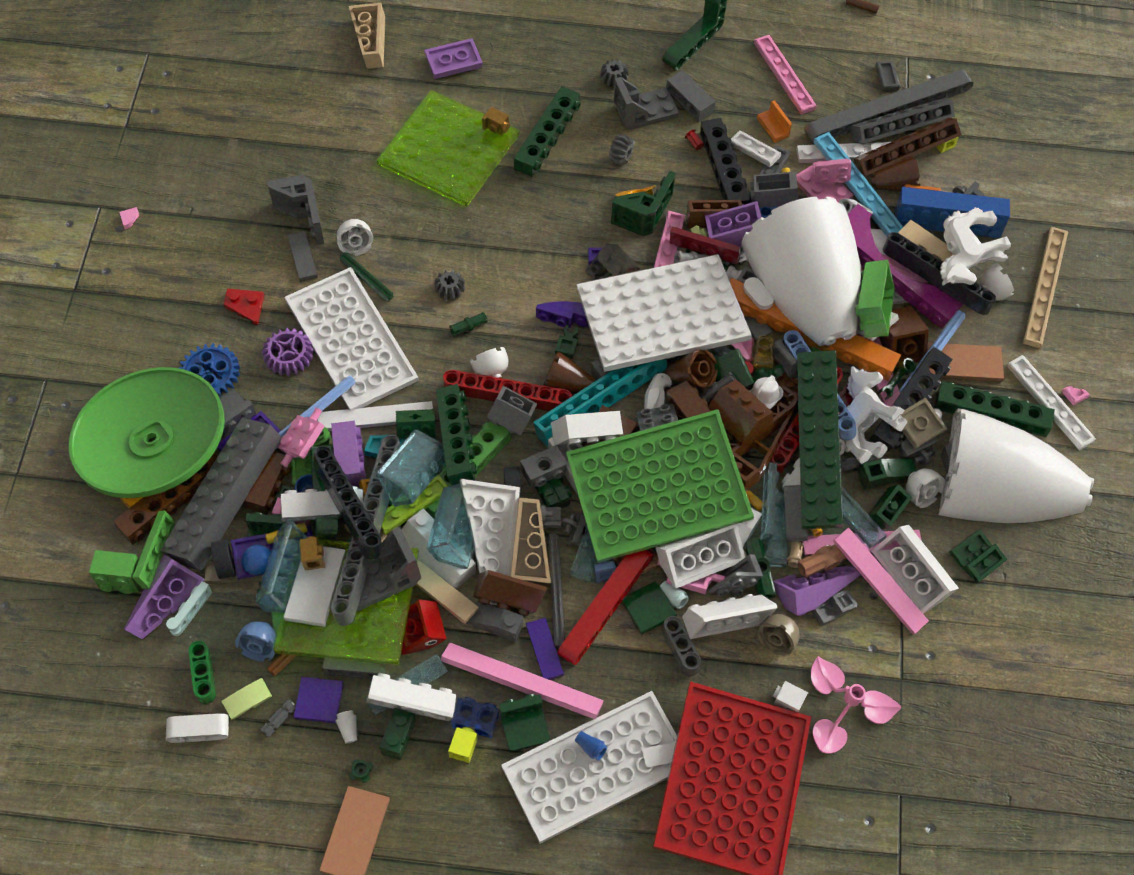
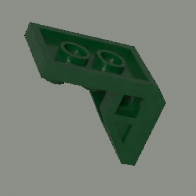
(634, 216)

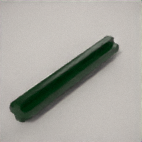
(366, 276)

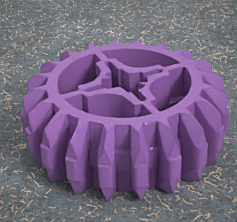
(288, 357)

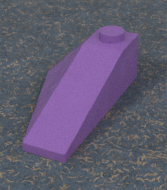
(169, 589)
(808, 593)

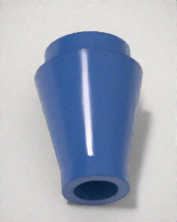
(592, 746)

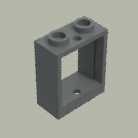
(774, 189)

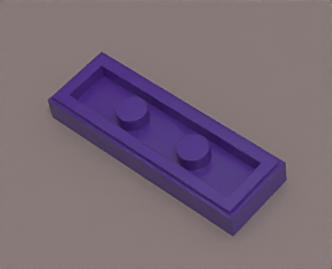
(544, 649)

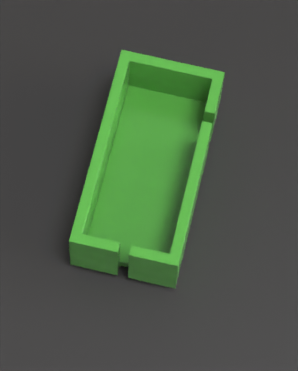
(876, 299)

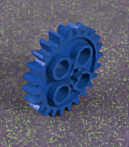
(218, 359)

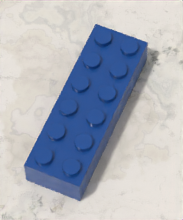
(933, 207)

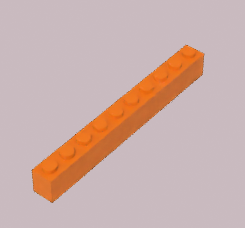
(856, 350)

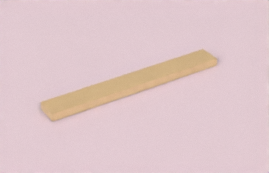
(1045, 287)
(442, 591)

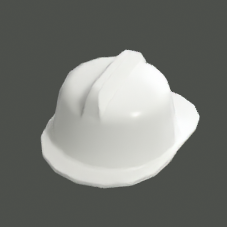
(767, 391)

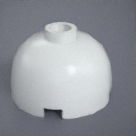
(354, 237)
(997, 282)
(491, 363)
(924, 486)

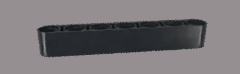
(928, 267)
(347, 503)

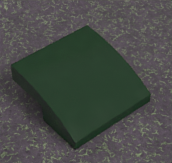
(733, 363)
(978, 556)
(648, 607)

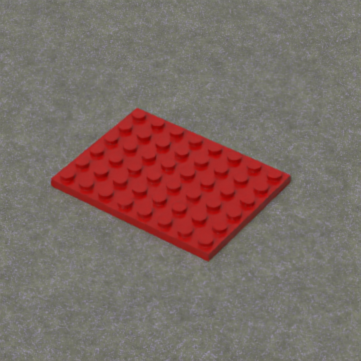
(733, 782)

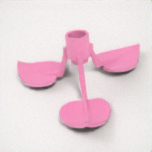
(829, 677)

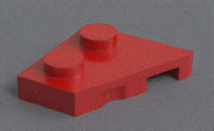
(245, 303)

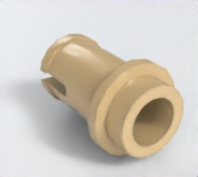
(795, 554)

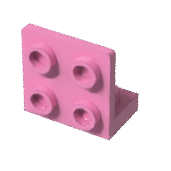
(832, 171)

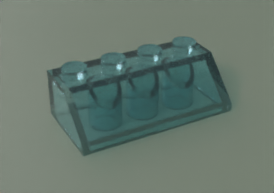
(411, 468)
(450, 534)
(281, 569)

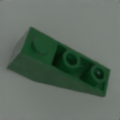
(885, 471)

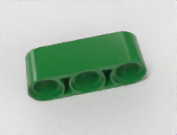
(206, 680)

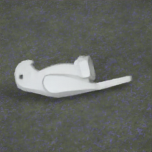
(655, 393)

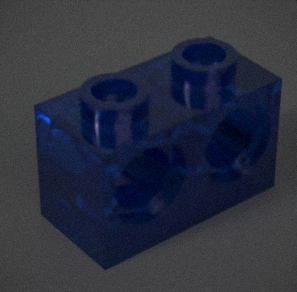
(473, 721)

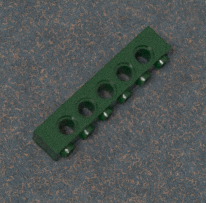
(547, 131)
(1021, 419)
(455, 434)

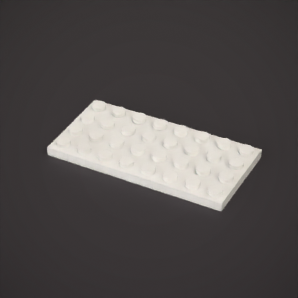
(351, 338)
(565, 787)

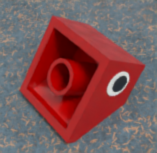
(423, 627)

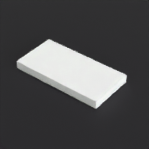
(315, 590)

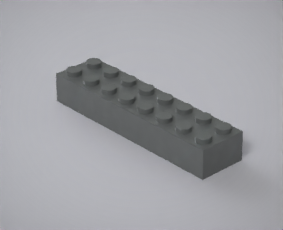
(221, 493)

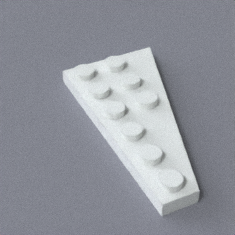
(492, 523)

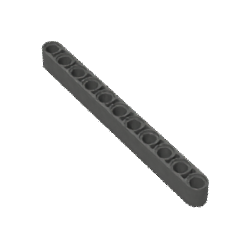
(936, 89)
(356, 565)

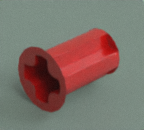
(694, 139)

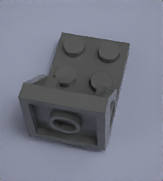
(642, 109)
(291, 194)
(391, 571)

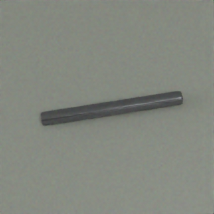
(556, 590)

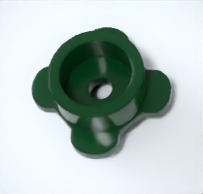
(365, 766)

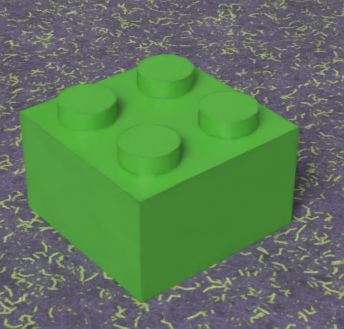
(114, 571)

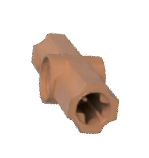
(823, 559)

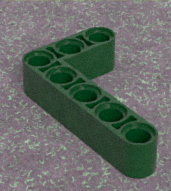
(697, 35)
(324, 527)

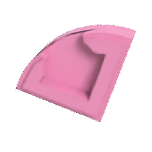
(129, 216)
(1075, 395)

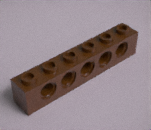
(907, 146)
(143, 508)

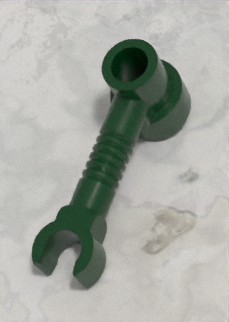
(904, 368)

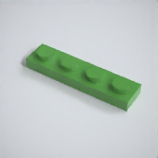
(151, 553)

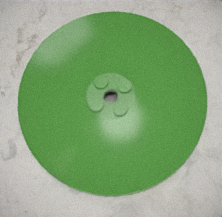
(114, 430)

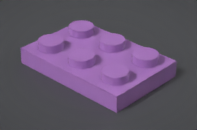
(453, 58)

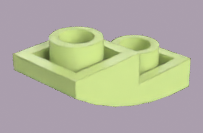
(246, 698)

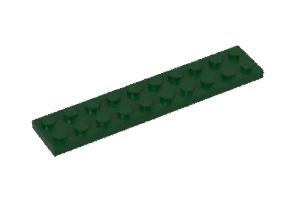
(819, 440)

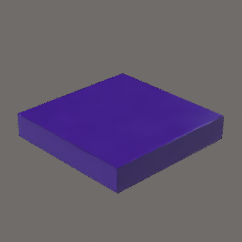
(318, 700)

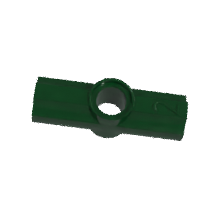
(765, 584)

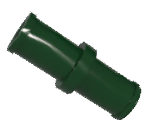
(468, 324)

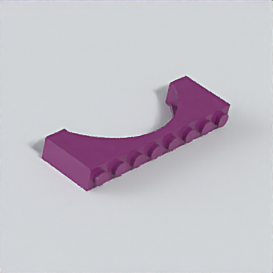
(926, 298)

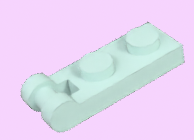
(189, 609)

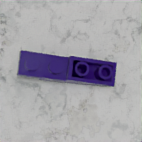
(562, 313)

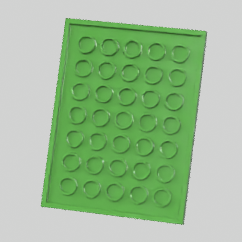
(659, 486)

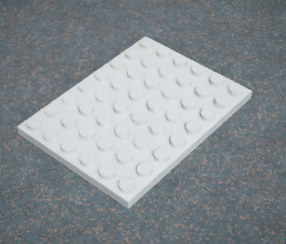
(662, 312)

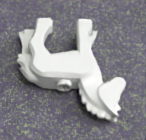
(967, 248)
(866, 410)

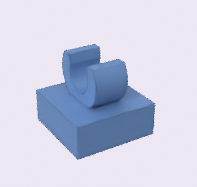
(603, 571)

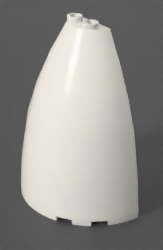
(809, 266)
(1008, 475)

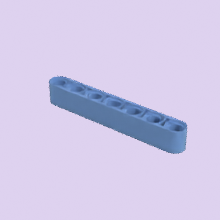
(845, 417)

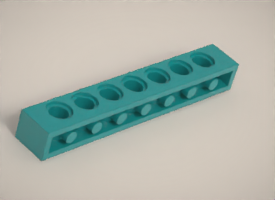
(604, 392)

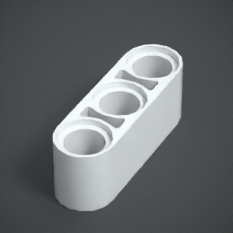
(197, 728)

